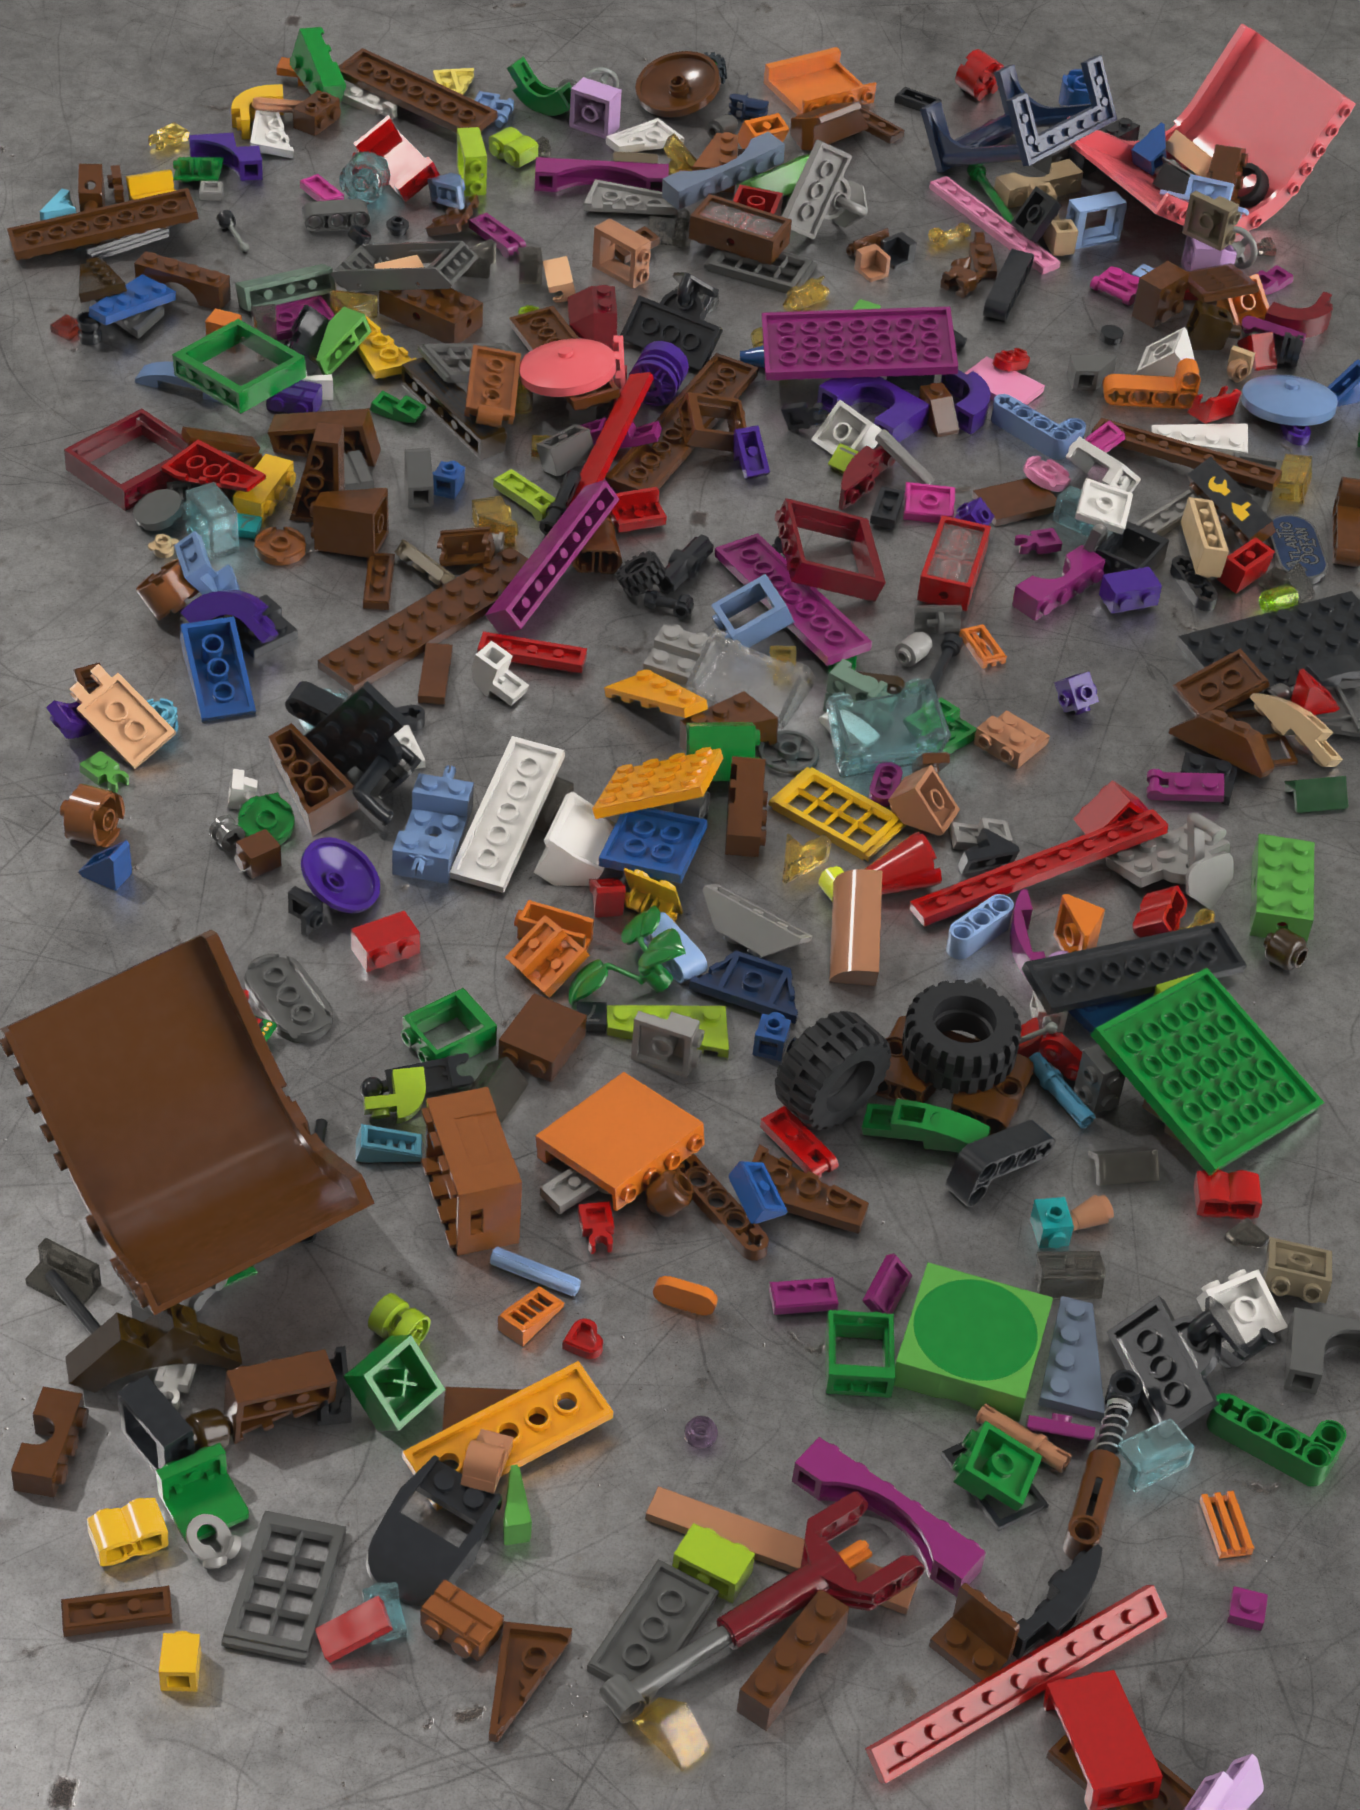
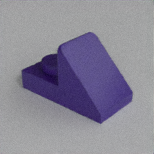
(750, 451)

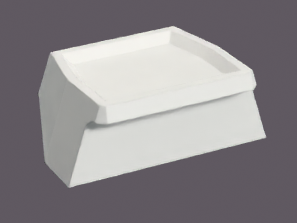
(574, 844)

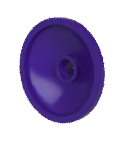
(340, 875)

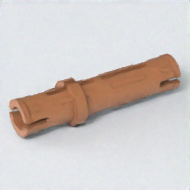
(1052, 1455)

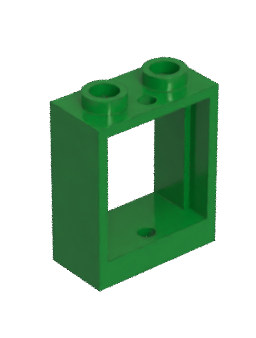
(455, 1005)
(860, 1379)

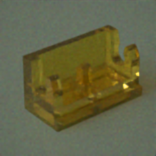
(1295, 477)

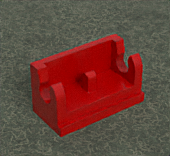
(1216, 407)

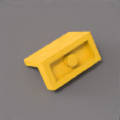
(149, 184)

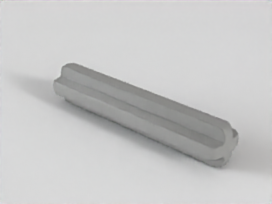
(903, 457)

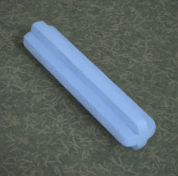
(535, 1271)

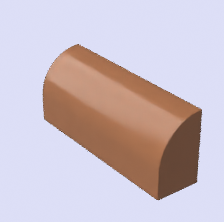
(856, 927)

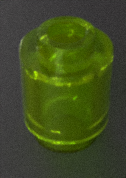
(1278, 598)

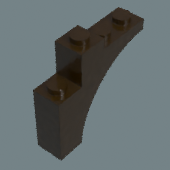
(163, 1339)

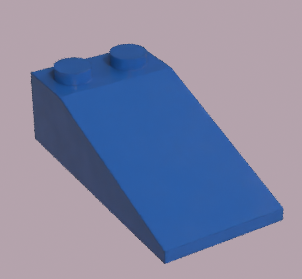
(216, 668)

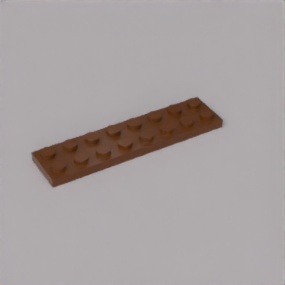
(415, 92)
(102, 224)
(546, 326)

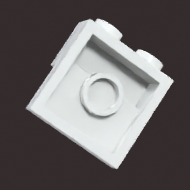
(1247, 1302)

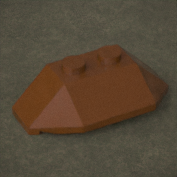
(1227, 740)

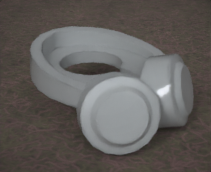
(229, 1543)

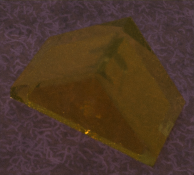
(359, 302)
(673, 1731)

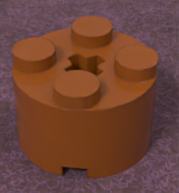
(166, 590)
(92, 815)

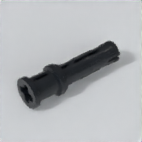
(561, 502)

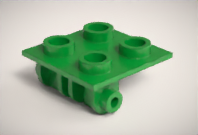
(197, 168)

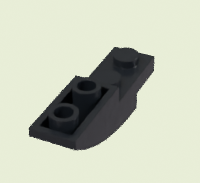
(1064, 1603)

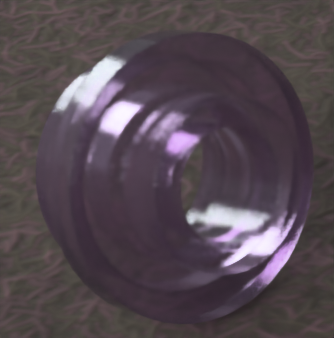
(703, 1425)

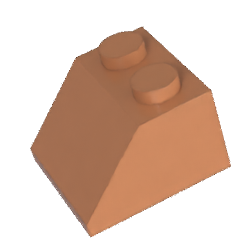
(924, 802)

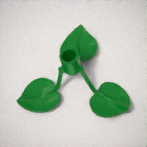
(661, 949)

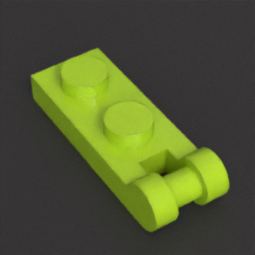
(524, 493)

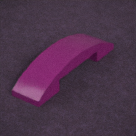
(1019, 936)

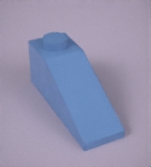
(447, 190)

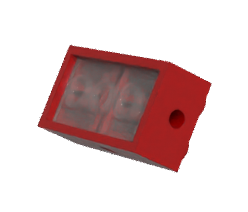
(953, 562)

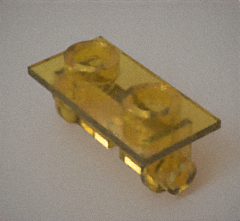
(799, 296)

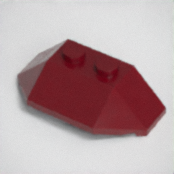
(594, 314)

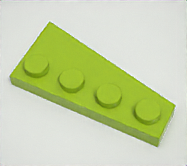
(712, 1020)

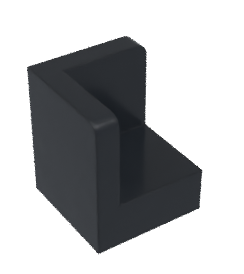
(900, 249)

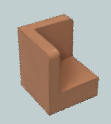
(872, 262)

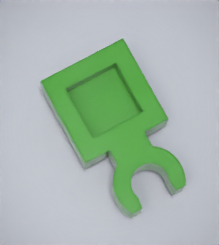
(103, 769)

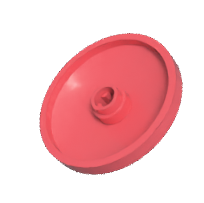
(567, 367)

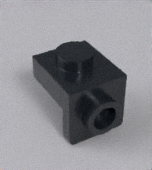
(307, 908)

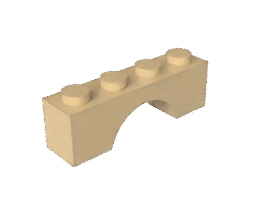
(1063, 176)
(1060, 234)

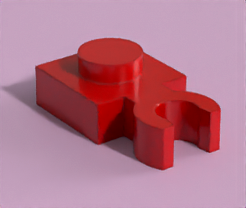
(598, 1223)

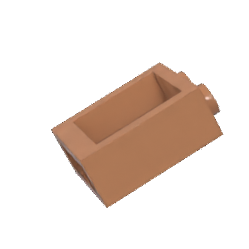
(611, 233)

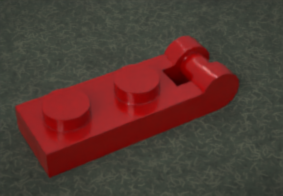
(798, 1142)

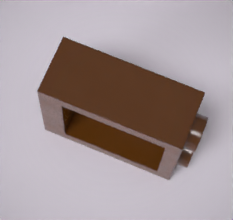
(697, 405)

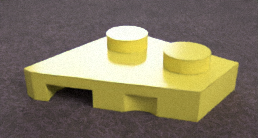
(454, 78)

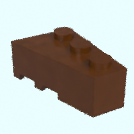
(745, 807)

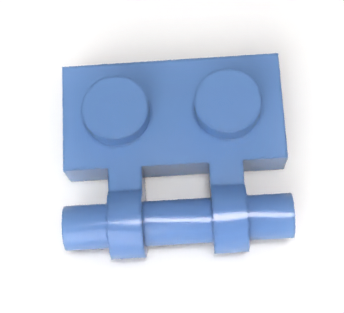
(503, 107)

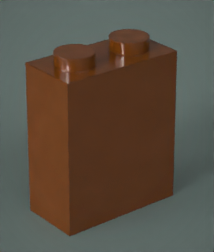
(542, 1037)

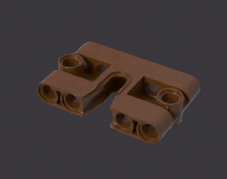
(991, 1107)

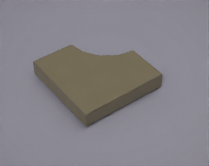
(635, 157)

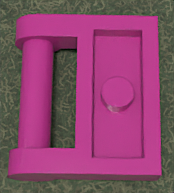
(1117, 284)

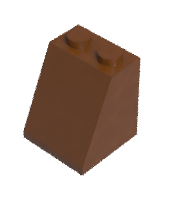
(350, 521)

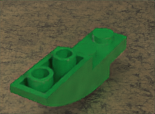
(923, 1122)

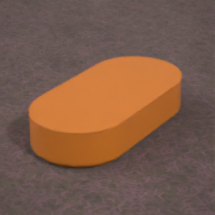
(685, 1295)

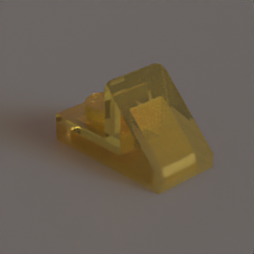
(681, 157)
(802, 859)

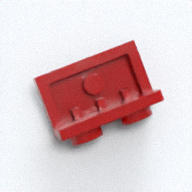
(638, 510)

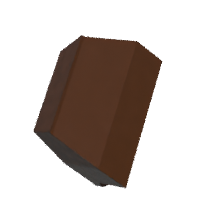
(827, 124)

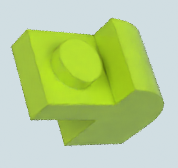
(407, 1096)

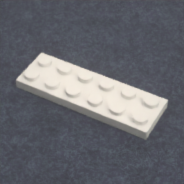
(507, 814)

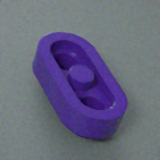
(1296, 434)

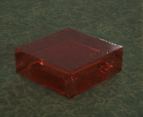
(65, 327)

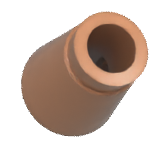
(1092, 1212)

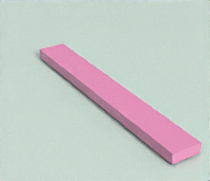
(992, 223)

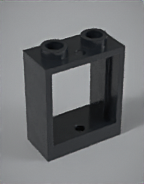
(1152, 547)
(153, 1424)

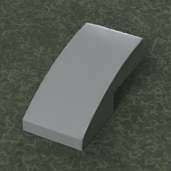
(965, 835)

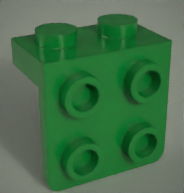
(199, 1487)

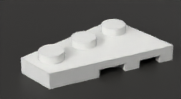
(270, 135)

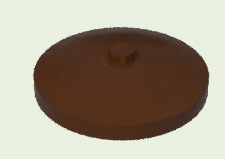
(678, 84)

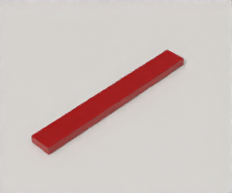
(615, 430)

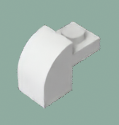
(492, 674)

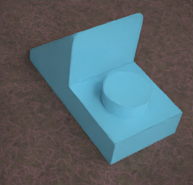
(58, 206)

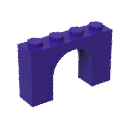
(904, 411)

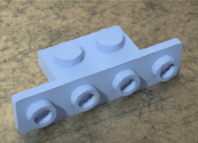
(1209, 187)

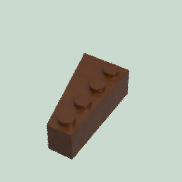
(295, 431)
(322, 469)
(313, 781)

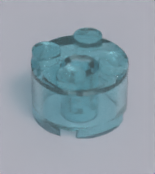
(365, 177)

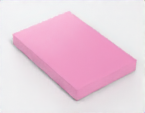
(1007, 382)

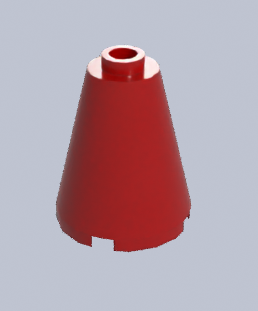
(908, 866)

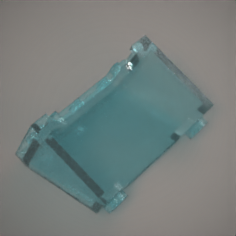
(886, 728)

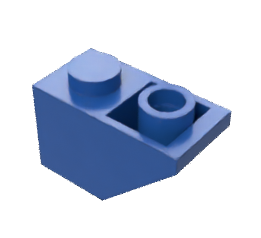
(1150, 150)

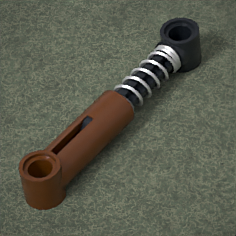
(1102, 1465)

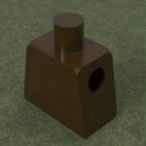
(1210, 327)

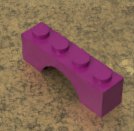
(1040, 596)

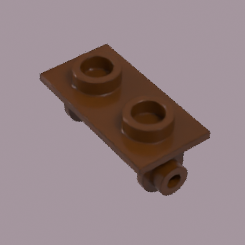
(874, 238)

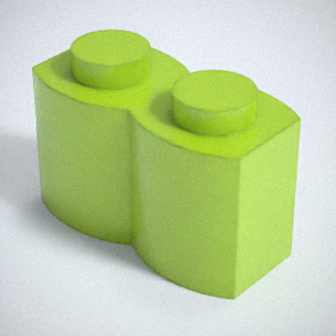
(513, 147)

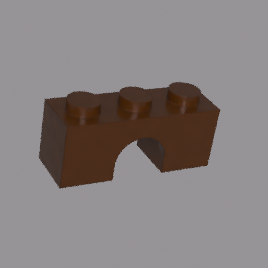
(44, 1466)

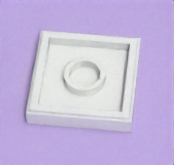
(1104, 505)

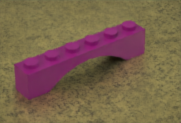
(560, 173)
(946, 1553)

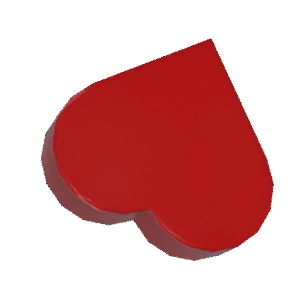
(583, 1339)

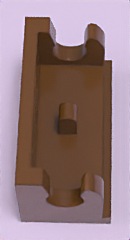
(466, 546)

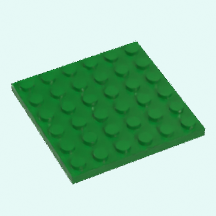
(1207, 1070)

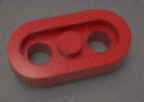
(1011, 360)
(1061, 1054)

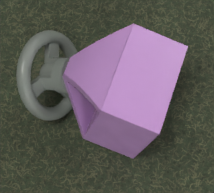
(595, 104)
(1200, 256)

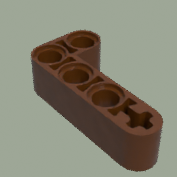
(1347, 523)

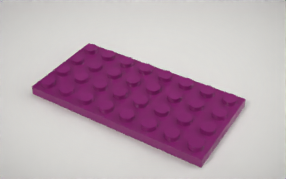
(859, 343)

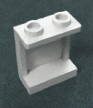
(1085, 455)

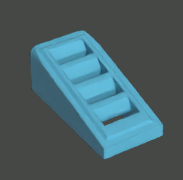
(369, 1148)

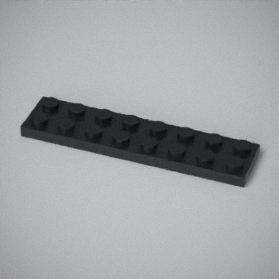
(1130, 967)

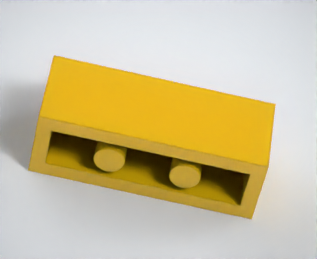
(267, 494)

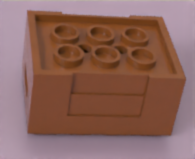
(472, 1171)

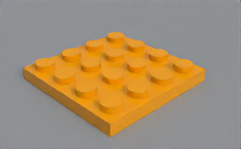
(658, 782)

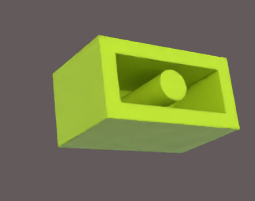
(714, 1561)

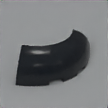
(308, 335)

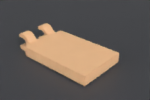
(122, 717)

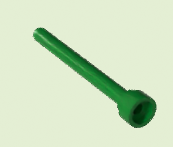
(978, 173)

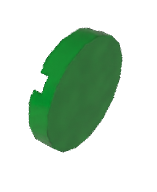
(269, 814)

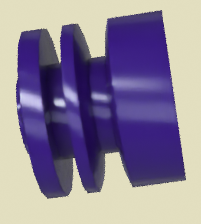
(668, 368)

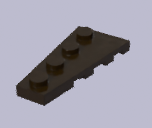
(98, 280)

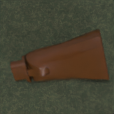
(600, 546)

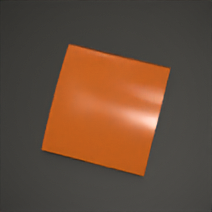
(547, 956)

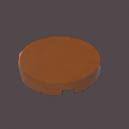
(280, 546)

